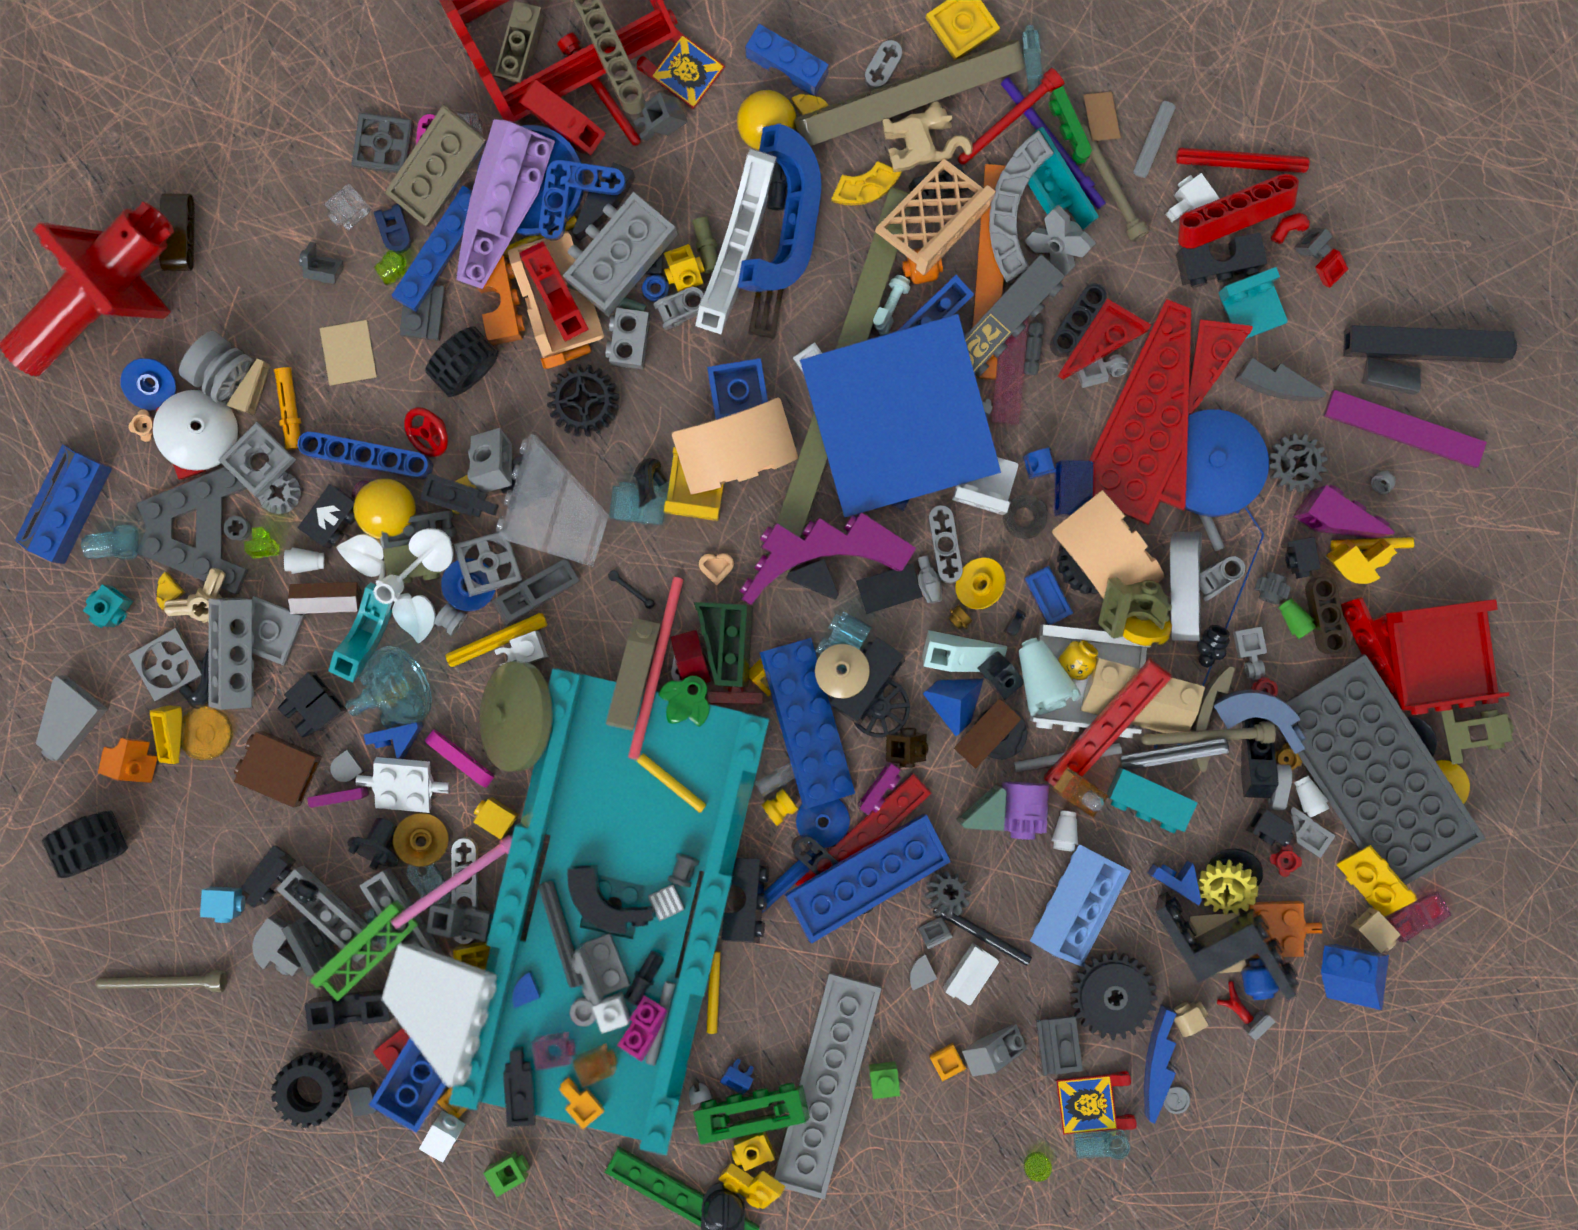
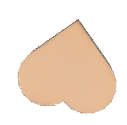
(716, 567)

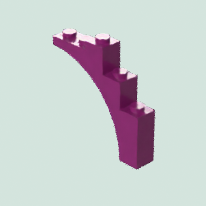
(786, 550)

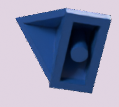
(955, 701)

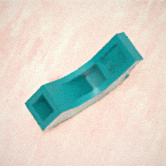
(363, 638)

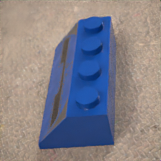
(62, 505)

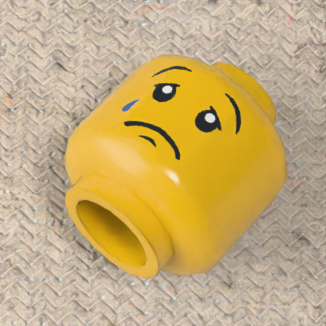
(1079, 659)

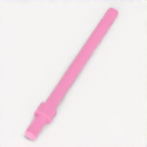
(453, 882)

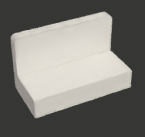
(970, 974)

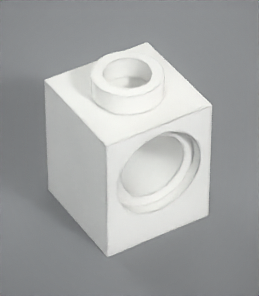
(612, 1012)
(442, 1136)

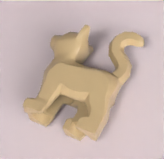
(919, 144)

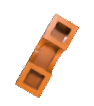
(503, 323)

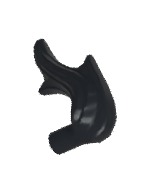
(644, 474)
(200, 697)

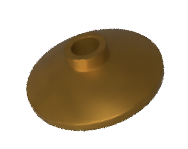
(417, 827)

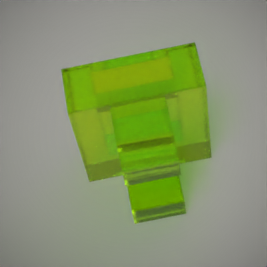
(261, 544)

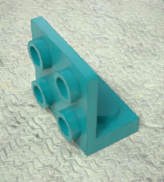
(1254, 302)

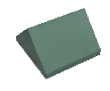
(987, 812)

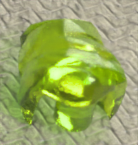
(391, 267)

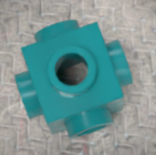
(107, 606)

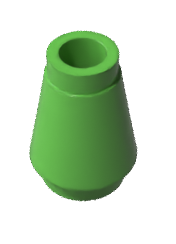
(1296, 618)

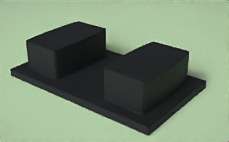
(889, 589)

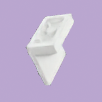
(989, 492)

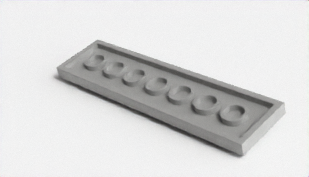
(828, 1084)

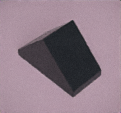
(816, 578)

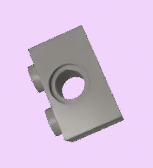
(490, 461)

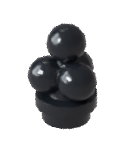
(1213, 645)

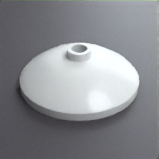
(191, 447)

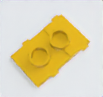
(1376, 881)

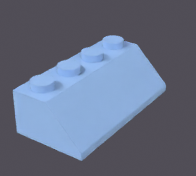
(1080, 906)

